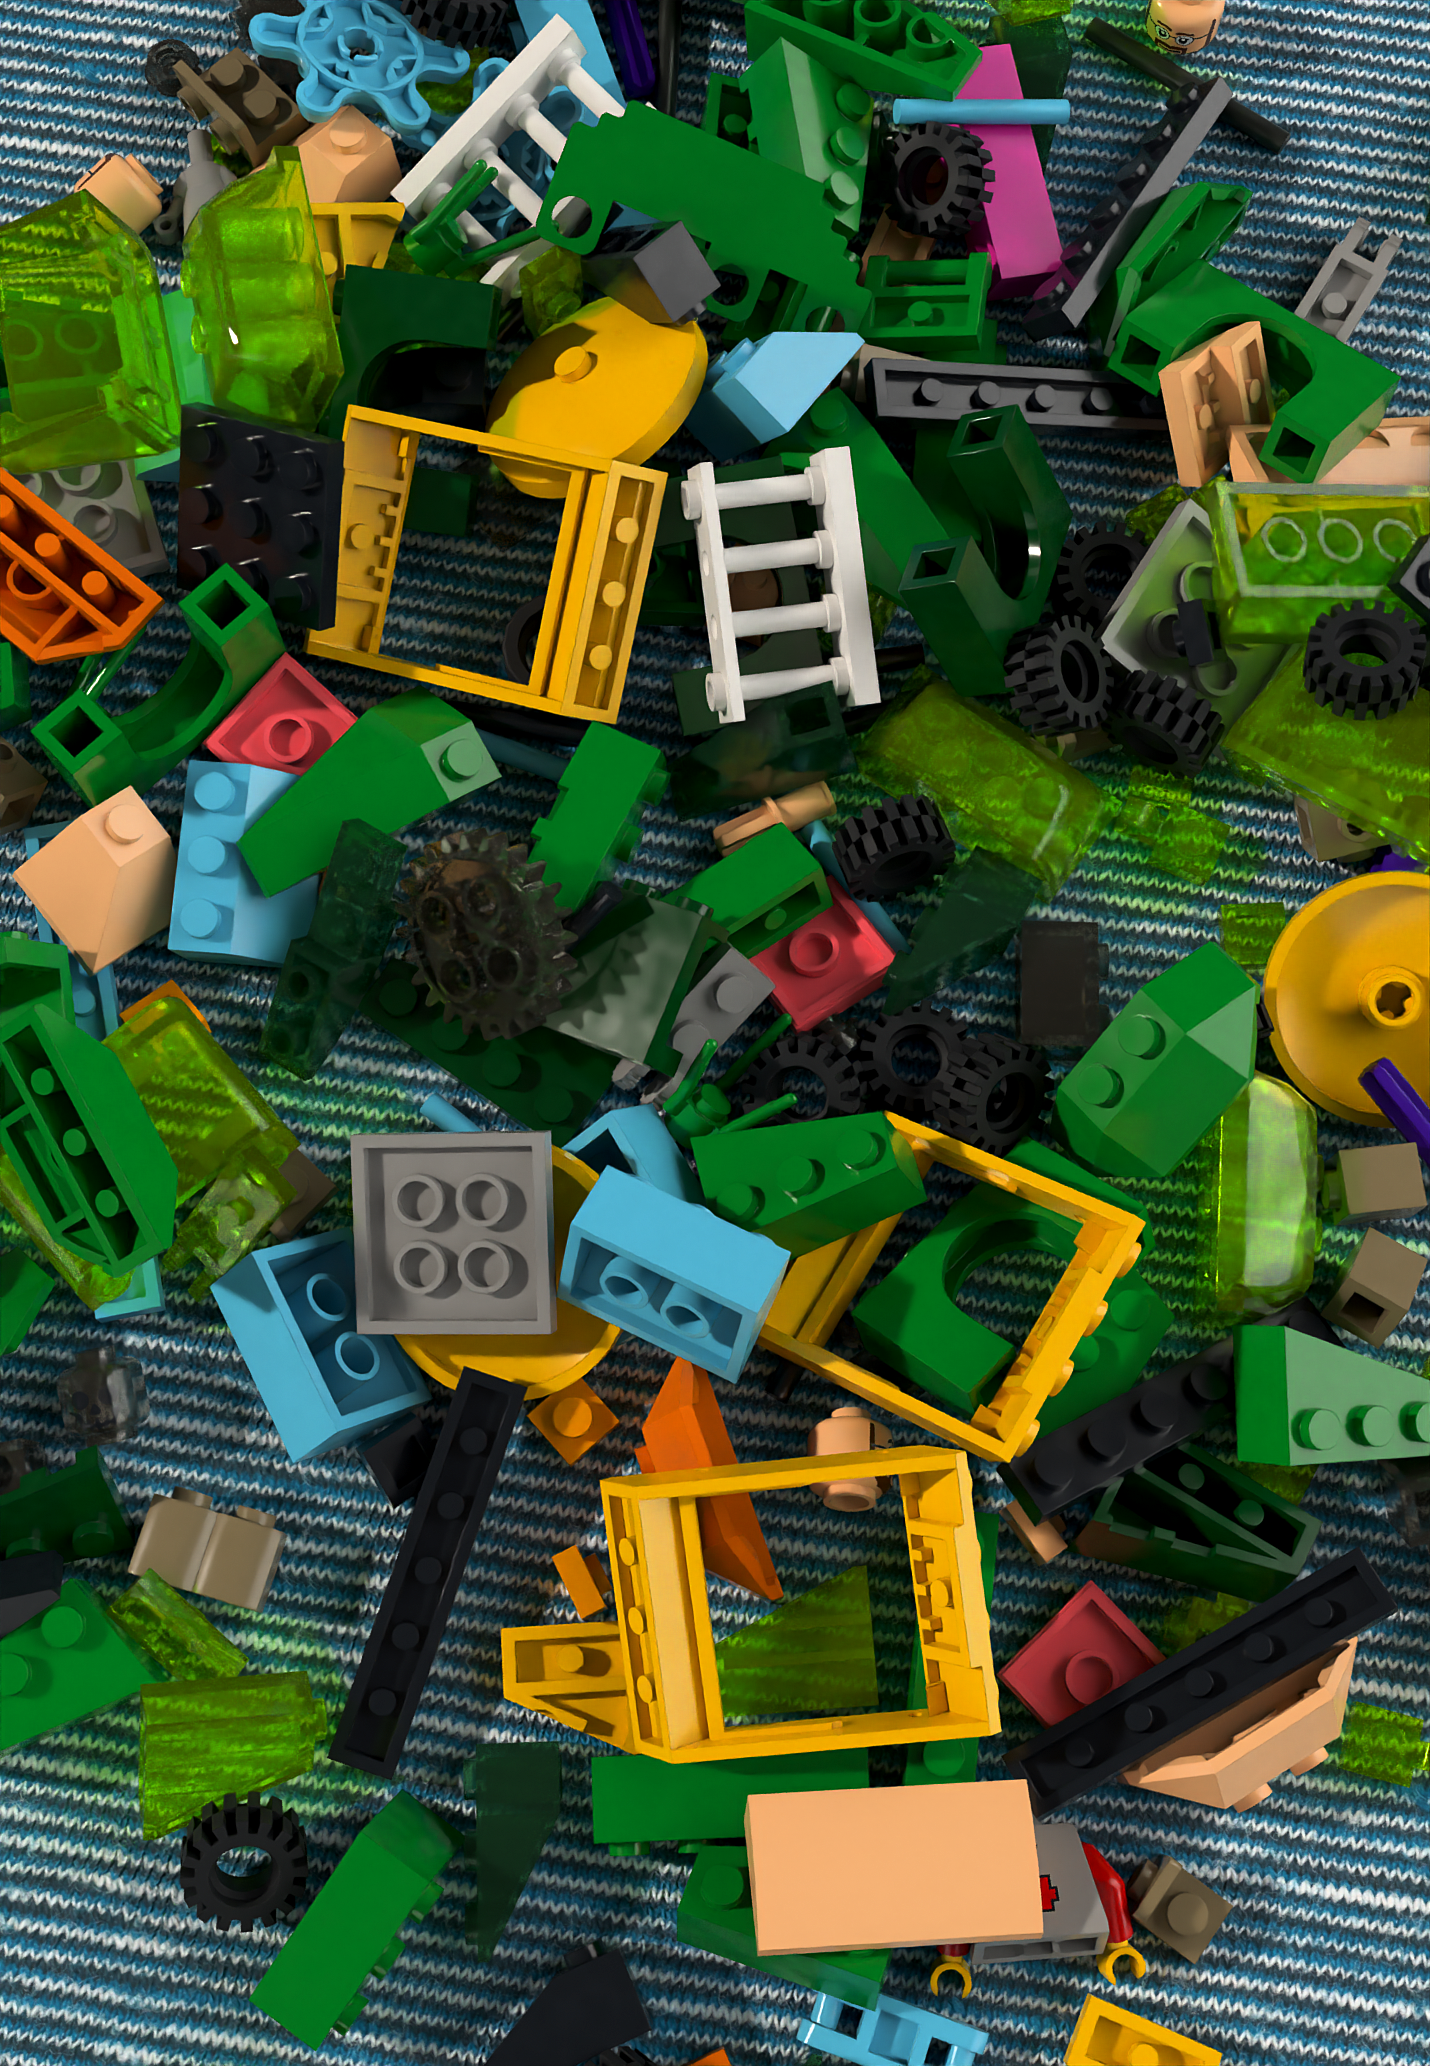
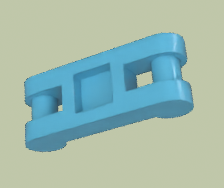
(891, 2035)

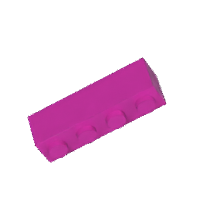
(1019, 220)

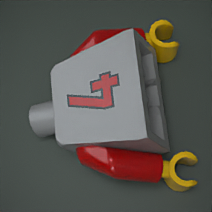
(1081, 1912)

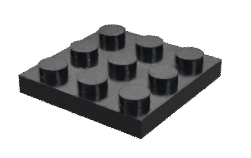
(264, 506)

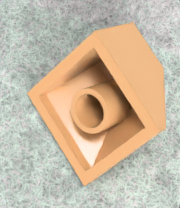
(346, 159)
(104, 880)

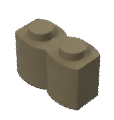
(210, 1550)

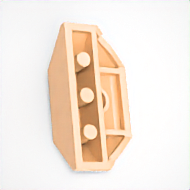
(1257, 1740)

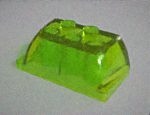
(263, 297)
(1304, 547)
(987, 780)
(1256, 1207)

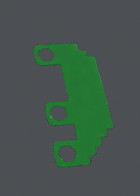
(722, 193)

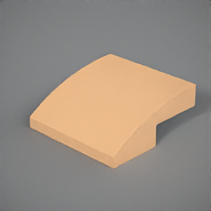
(1213, 388)

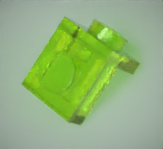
(1196, 1615)

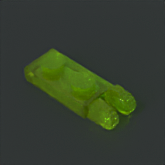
(230, 1219)

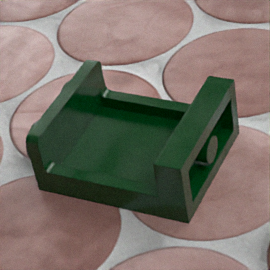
(635, 976)

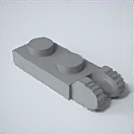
(1347, 284)
(714, 1006)

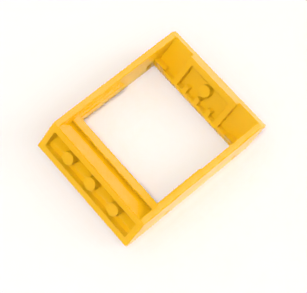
(592, 582)
(826, 1280)
(669, 1624)

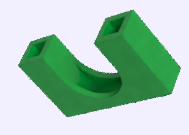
(1332, 387)
(227, 655)
(913, 1312)

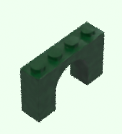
(392, 311)
(746, 527)
(974, 603)

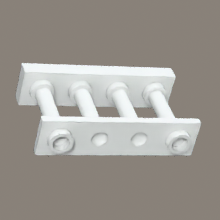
(508, 106)
(832, 548)

